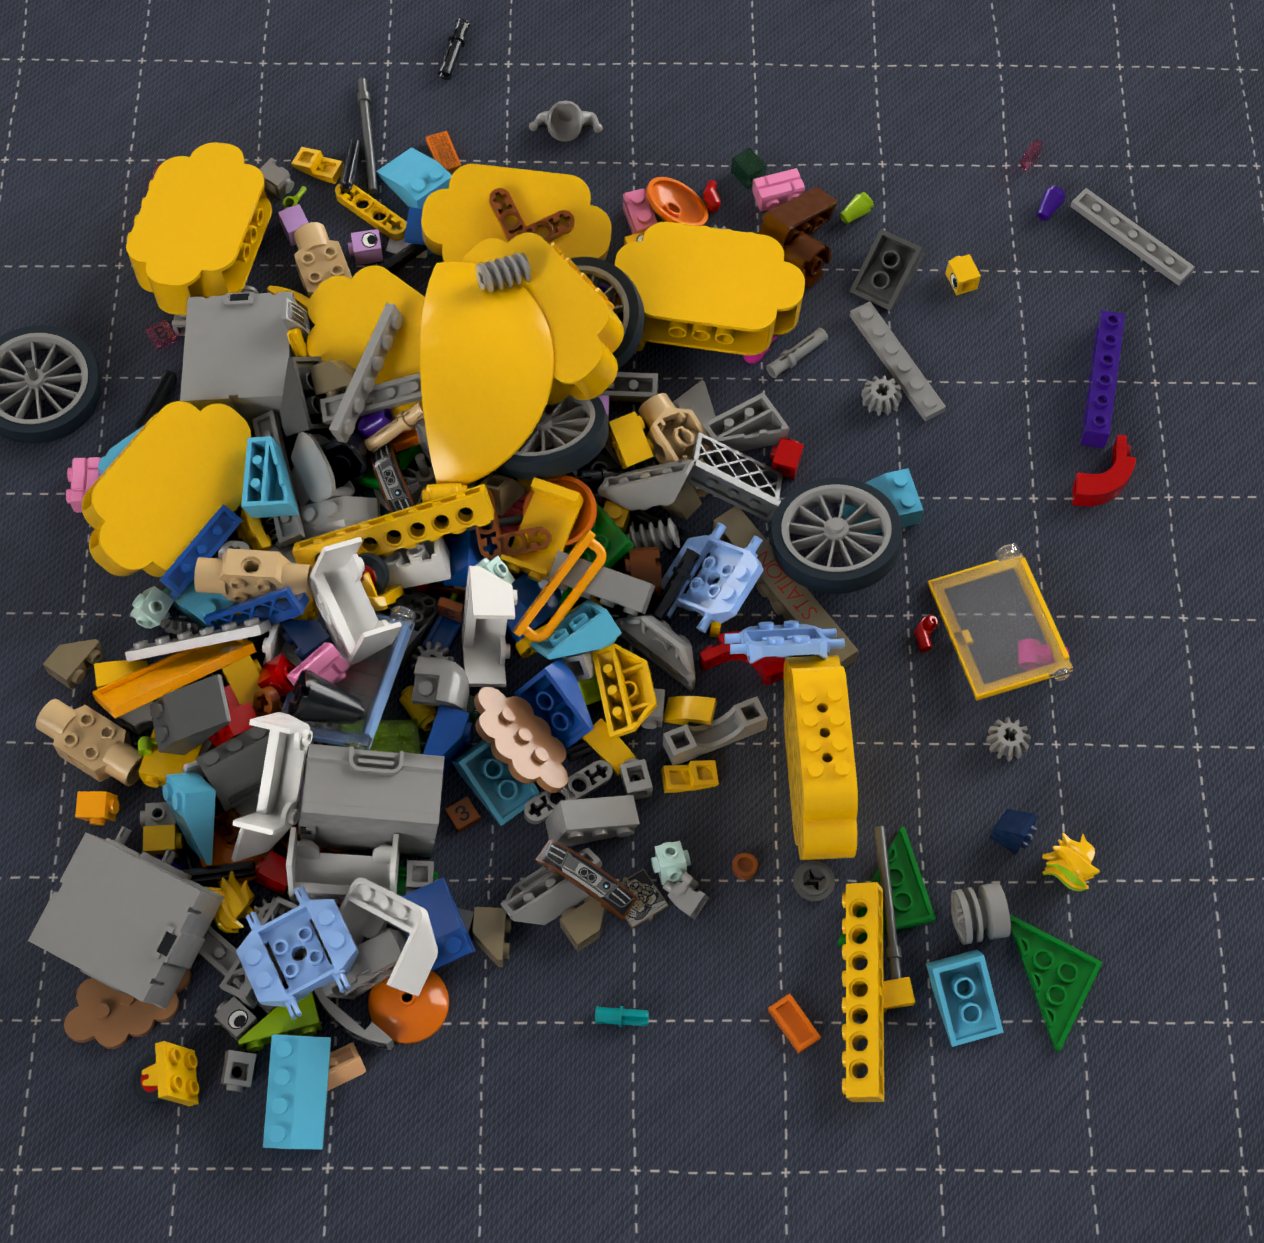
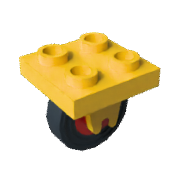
(375, 582)
(167, 1076)

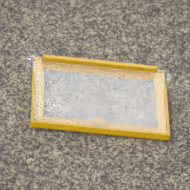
(1000, 625)

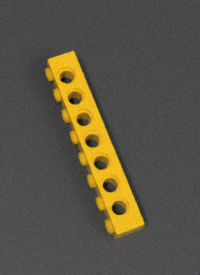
(474, 498)
(872, 1085)

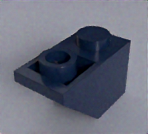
(305, 635)
(1014, 830)

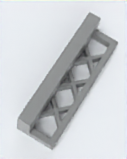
(246, 991)

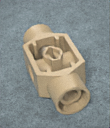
(318, 257)
(671, 431)
(250, 574)
(90, 742)

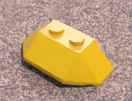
(624, 689)

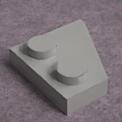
(698, 401)

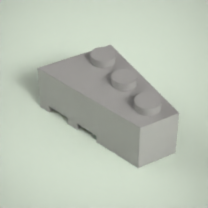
(748, 425)
(592, 819)
(373, 964)

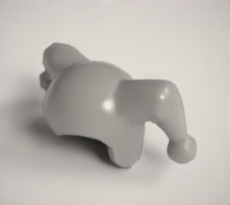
(566, 121)

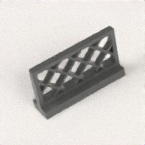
(730, 486)

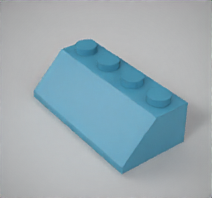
(297, 1092)

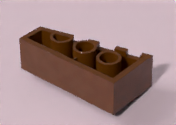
(801, 213)

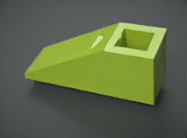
(280, 1023)

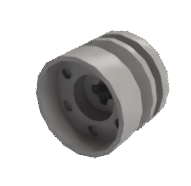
(975, 914)

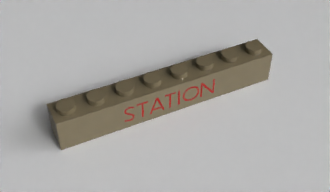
(786, 595)

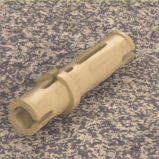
(404, 421)

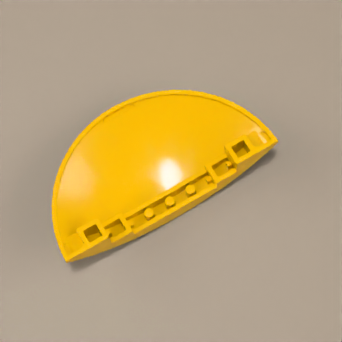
(480, 372)

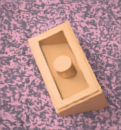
(344, 1066)

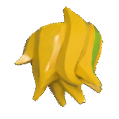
(1071, 863)
(234, 905)

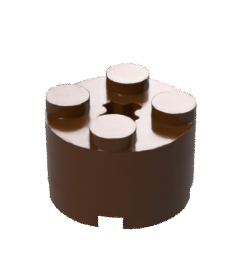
(808, 256)
(643, 565)

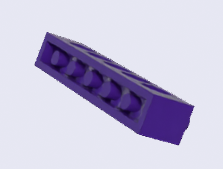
(1102, 379)

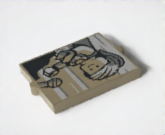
(649, 898)

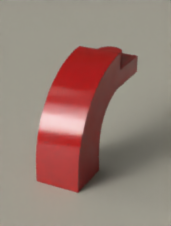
(1104, 487)
(769, 668)

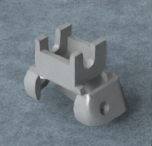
(312, 472)

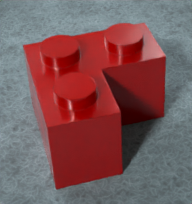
(240, 719)

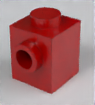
(787, 457)
(274, 675)
(273, 873)

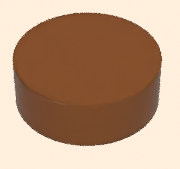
(744, 866)

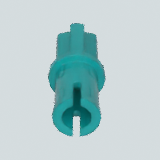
(621, 1016)

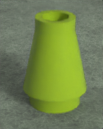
(858, 207)

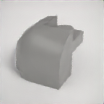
(440, 683)

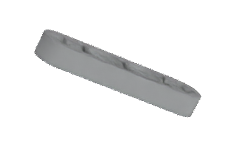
(568, 792)

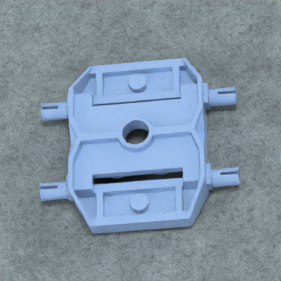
(737, 573)
(783, 640)
(288, 935)

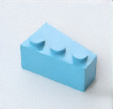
(266, 480)

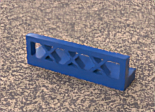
(203, 545)
(275, 611)

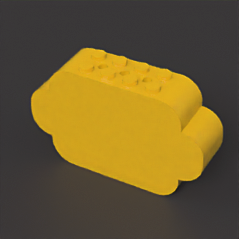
(463, 217)
(199, 226)
(712, 287)
(576, 311)
(348, 312)
(166, 487)
(820, 757)

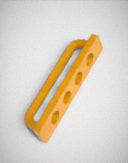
(522, 626)

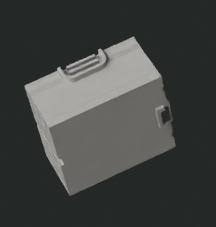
(236, 353)
(366, 796)
(127, 919)

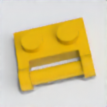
(252, 533)

